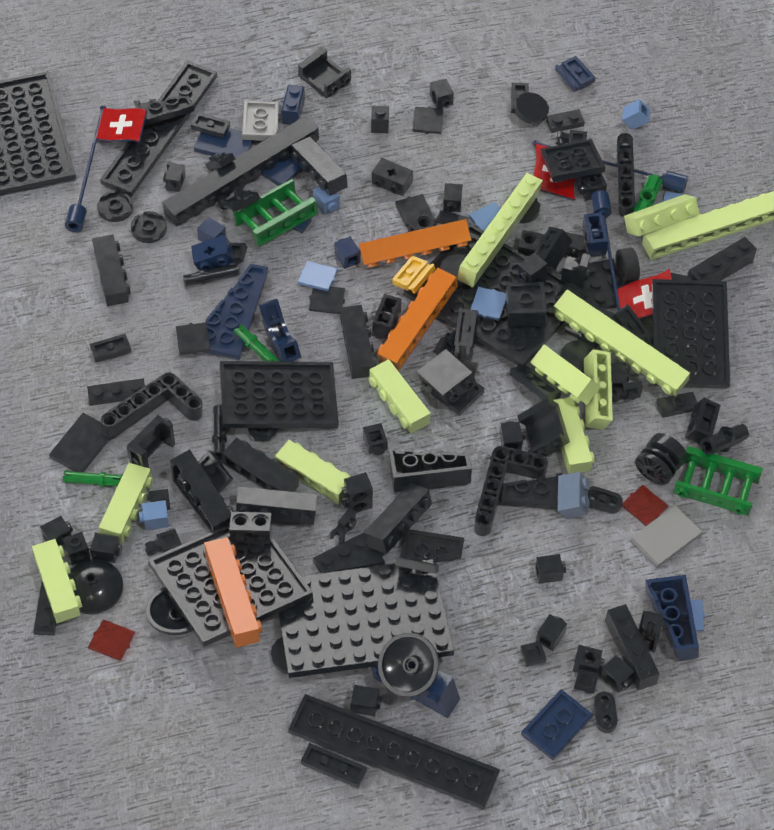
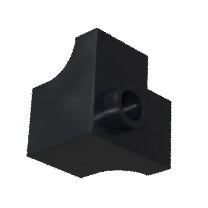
(576, 270)

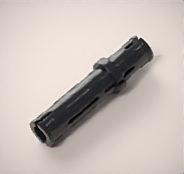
(209, 275)
(218, 448)

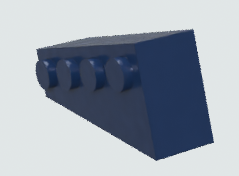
(672, 599)
(440, 697)

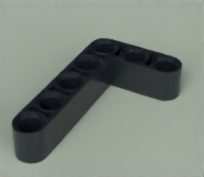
(162, 389)
(495, 482)

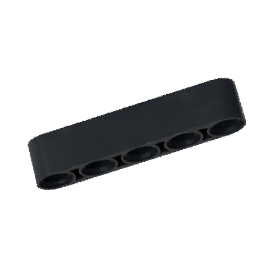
(625, 167)

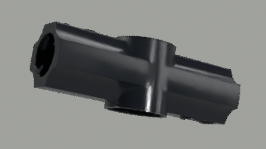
(724, 439)

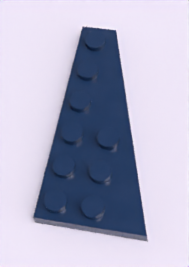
(235, 310)

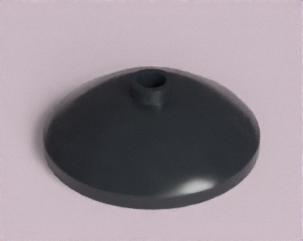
(103, 591)
(164, 615)
(396, 661)

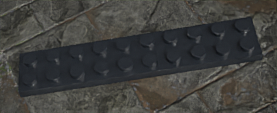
(138, 158)
(394, 751)

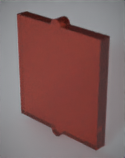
(644, 505)
(111, 640)

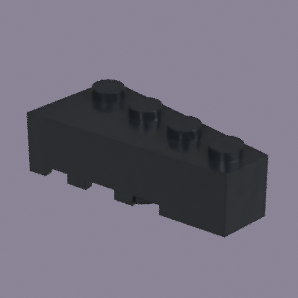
(428, 468)
(199, 491)

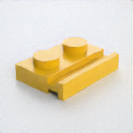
(413, 274)

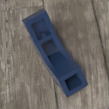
(280, 339)

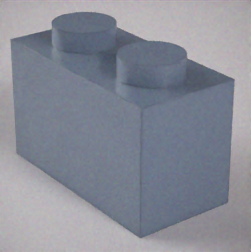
(573, 495)

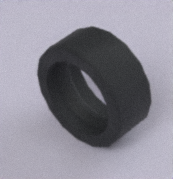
(628, 264)

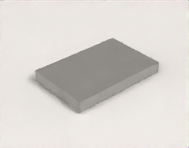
(260, 120)
(666, 536)

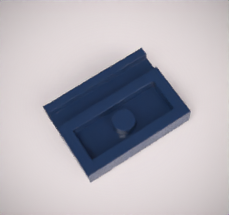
(575, 73)

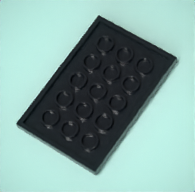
(693, 328)
(278, 394)

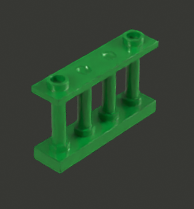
(281, 223)
(722, 465)

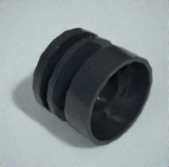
(661, 459)

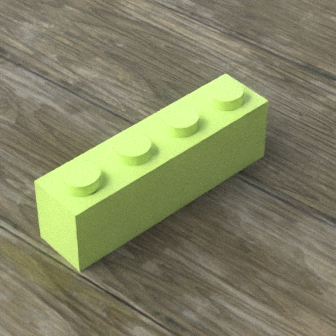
(661, 215)
(565, 374)
(399, 396)
(599, 410)
(576, 453)
(312, 470)
(126, 502)
(56, 580)

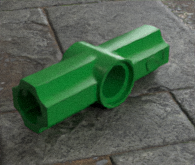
(649, 192)

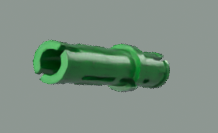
(253, 342)
(101, 479)

